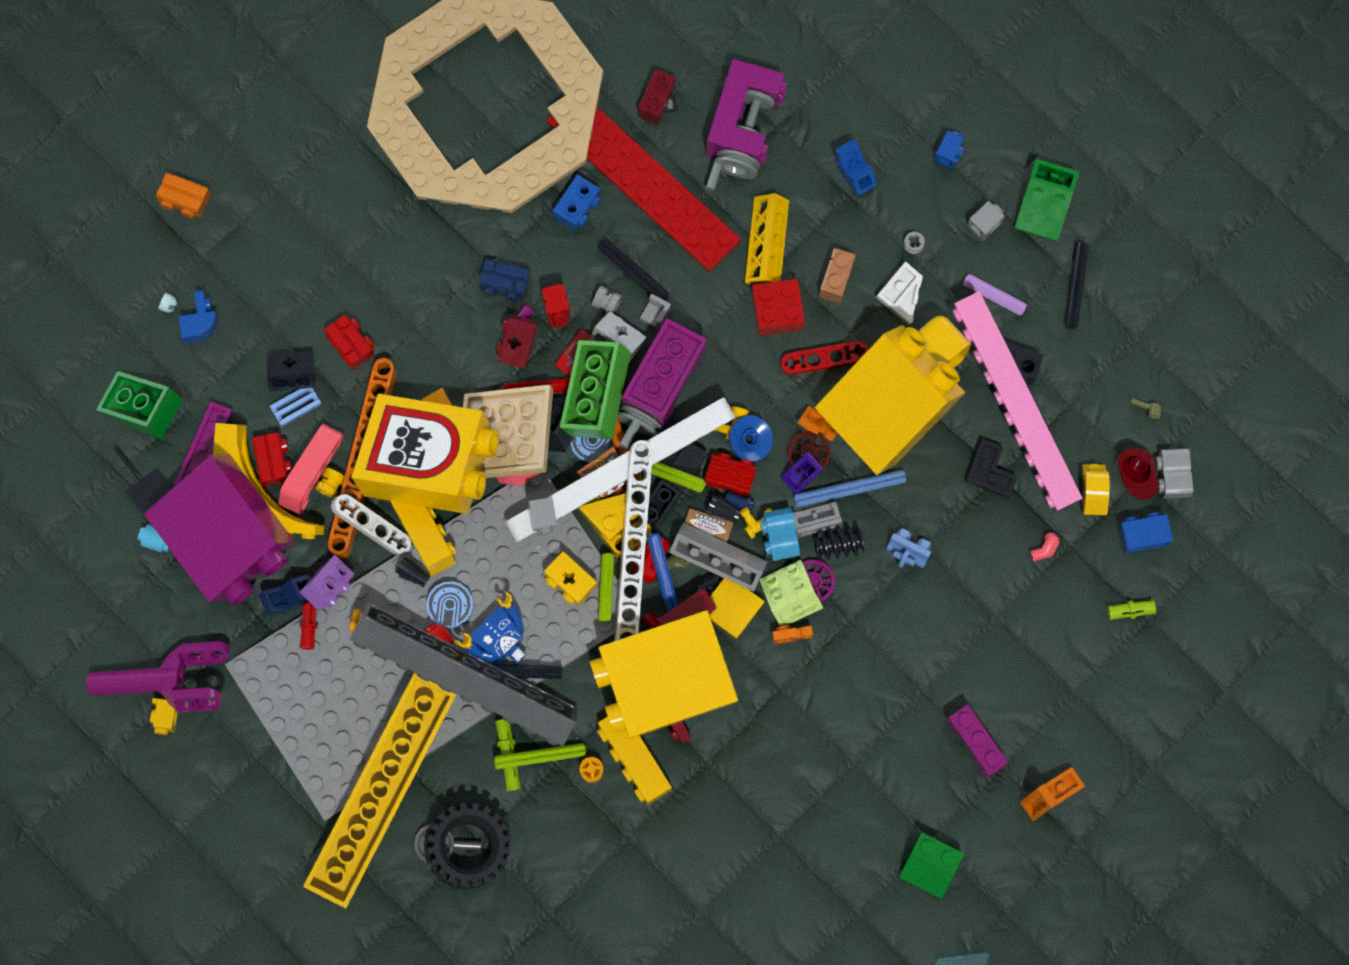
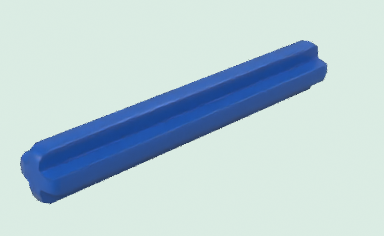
(662, 571)

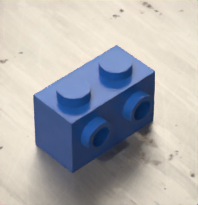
(576, 203)
(1145, 533)

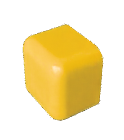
(945, 341)

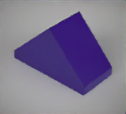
(802, 473)

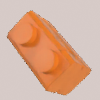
(183, 195)

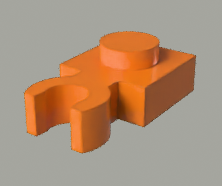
(816, 423)
(785, 634)

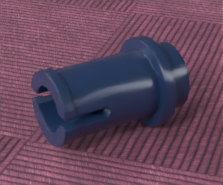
(739, 501)

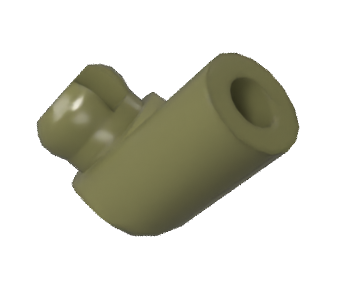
(676, 562)

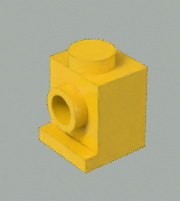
(164, 717)

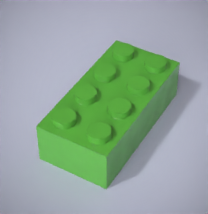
(595, 389)

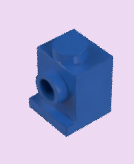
(950, 149)

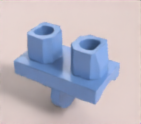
(908, 551)

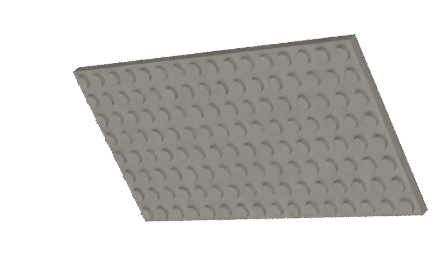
(337, 699)

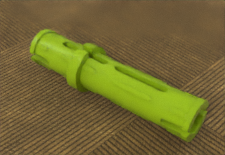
(506, 745)

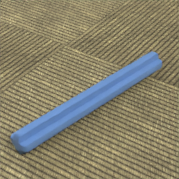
(850, 488)

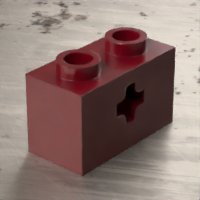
(657, 97)
(518, 354)

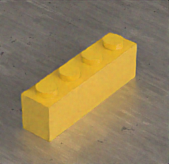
(426, 536)
(637, 763)

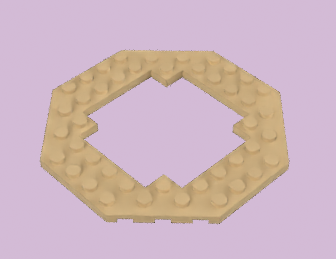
(532, 168)

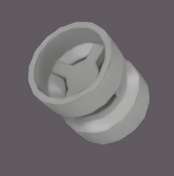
(606, 300)

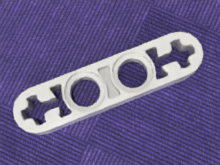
(369, 527)

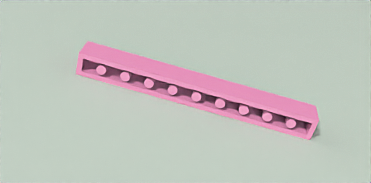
(1017, 401)

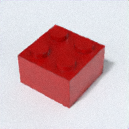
(777, 307)

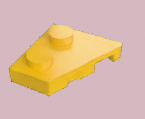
(608, 515)

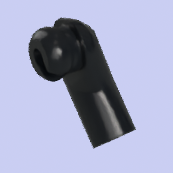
(705, 583)

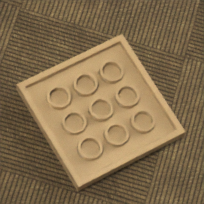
(523, 428)

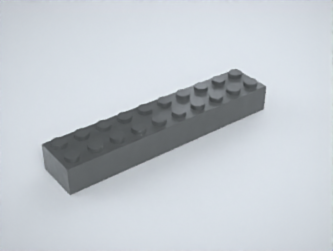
(464, 674)

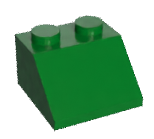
(931, 865)

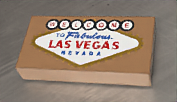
(710, 525)

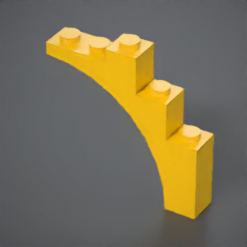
(232, 440)

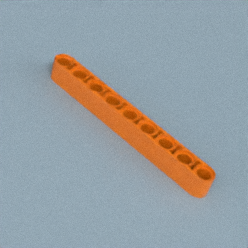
(376, 382)

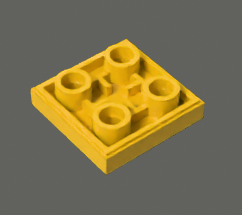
(734, 607)

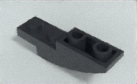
(668, 492)

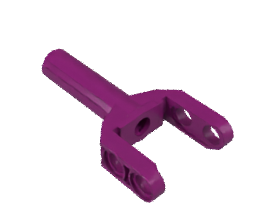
(166, 679)

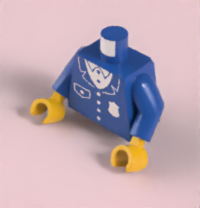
(497, 635)

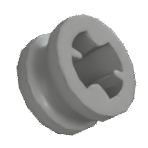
(921, 242)

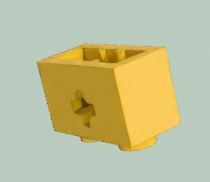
(564, 567)

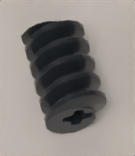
(839, 543)

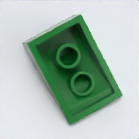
(140, 404)

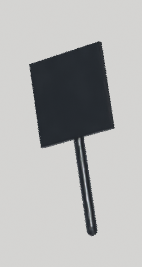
(148, 489)

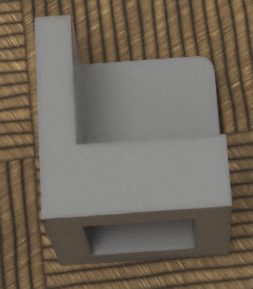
(656, 312)

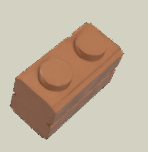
(837, 276)

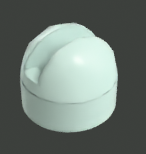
(167, 303)

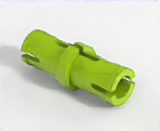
(1131, 609)

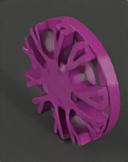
(816, 579)

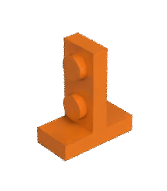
(1052, 794)

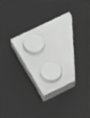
(902, 292)

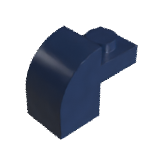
(285, 598)

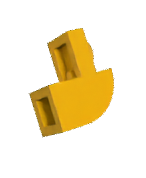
(1095, 489)

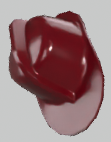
(1138, 472)

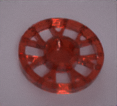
(812, 449)

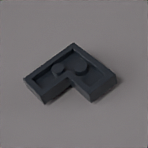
(986, 475)

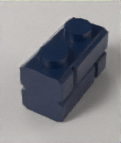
(504, 280)

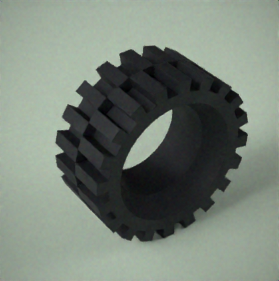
(488, 824)

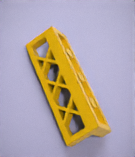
(771, 238)

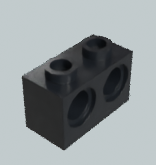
(1026, 357)

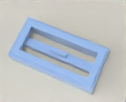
(290, 398)

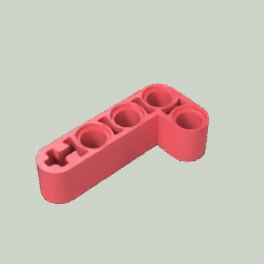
(309, 468)

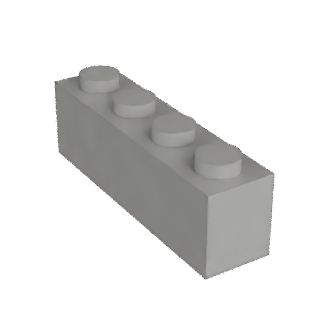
(718, 557)

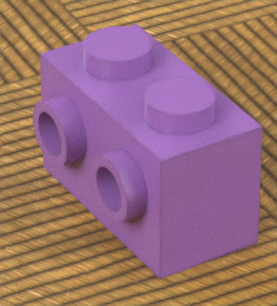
(327, 583)

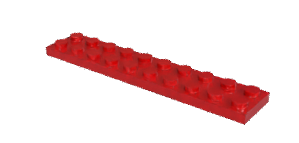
(658, 193)

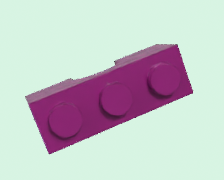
(982, 747)

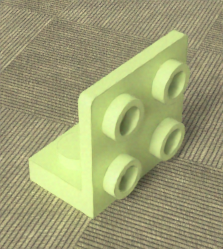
(790, 593)

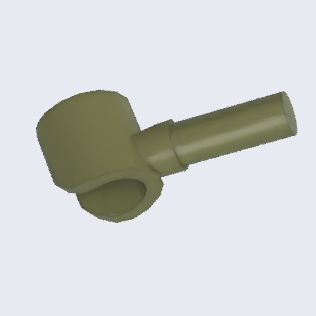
(1154, 408)

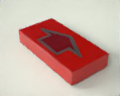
(566, 361)

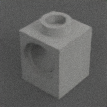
(986, 220)

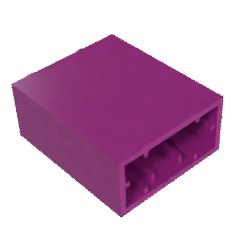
(220, 530)

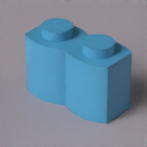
(781, 534)

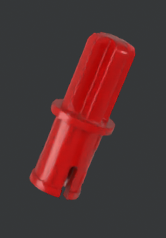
(308, 627)

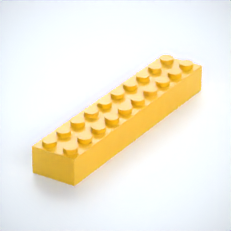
(379, 791)

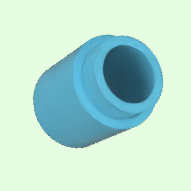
(151, 539)

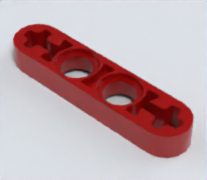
(823, 354)

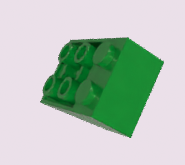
(1046, 200)

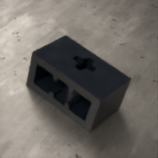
(290, 371)

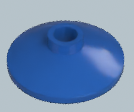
(760, 436)

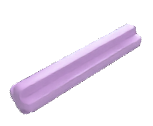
(995, 294)

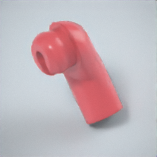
(1048, 549)

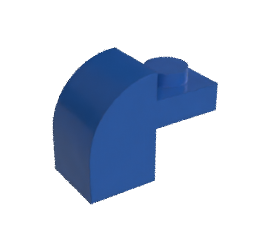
(854, 169)
(199, 326)

